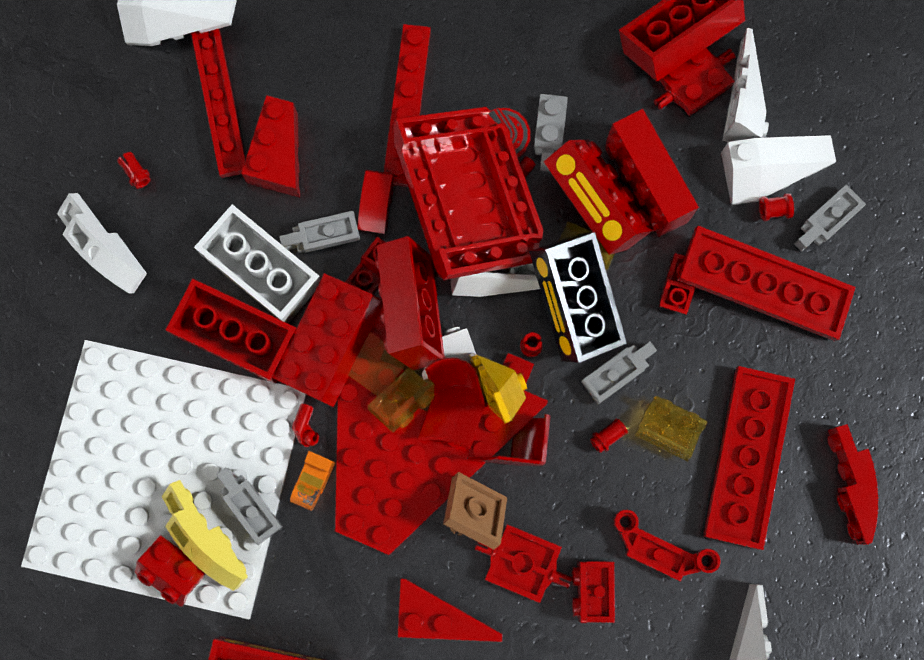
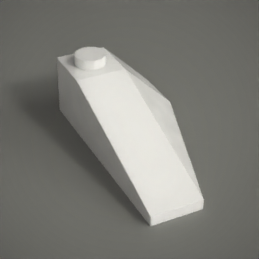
(746, 103)

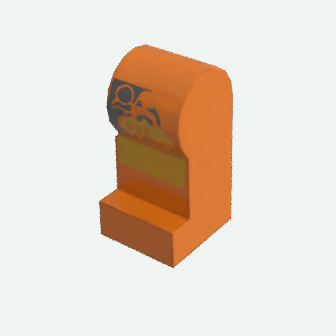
(312, 480)

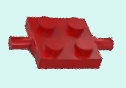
(697, 81)
(524, 564)

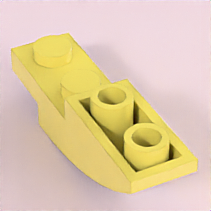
(205, 548)

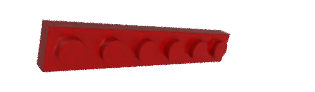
(408, 90)
(219, 102)

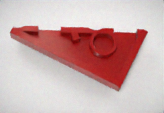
(432, 618)

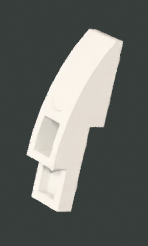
(100, 249)

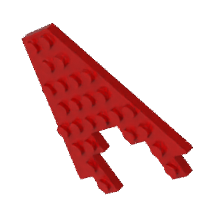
(393, 479)

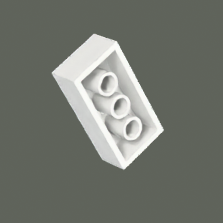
(258, 264)

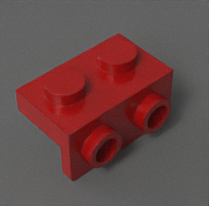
(168, 571)
(595, 591)

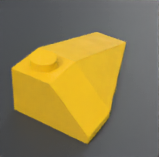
(500, 386)

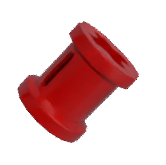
(776, 207)

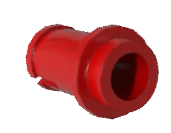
(138, 176)
(531, 351)
(608, 436)

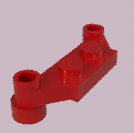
(661, 554)

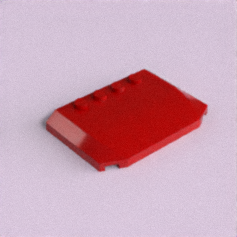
(468, 191)

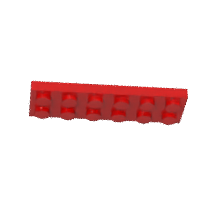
(766, 283)
(749, 458)

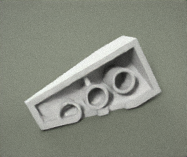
(157, 20)
(770, 164)
(496, 282)
(749, 640)

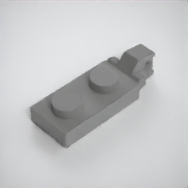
(549, 126)
(830, 218)
(322, 233)
(617, 372)
(248, 506)

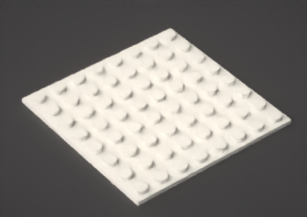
(131, 433)

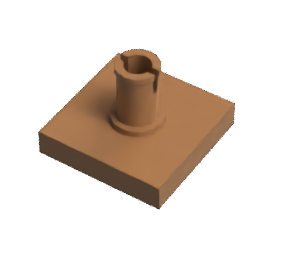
(475, 511)

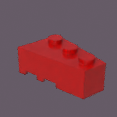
(274, 149)

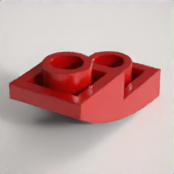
(375, 201)
(366, 273)
(676, 294)

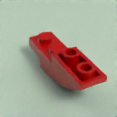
(860, 495)

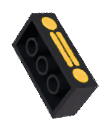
(578, 297)

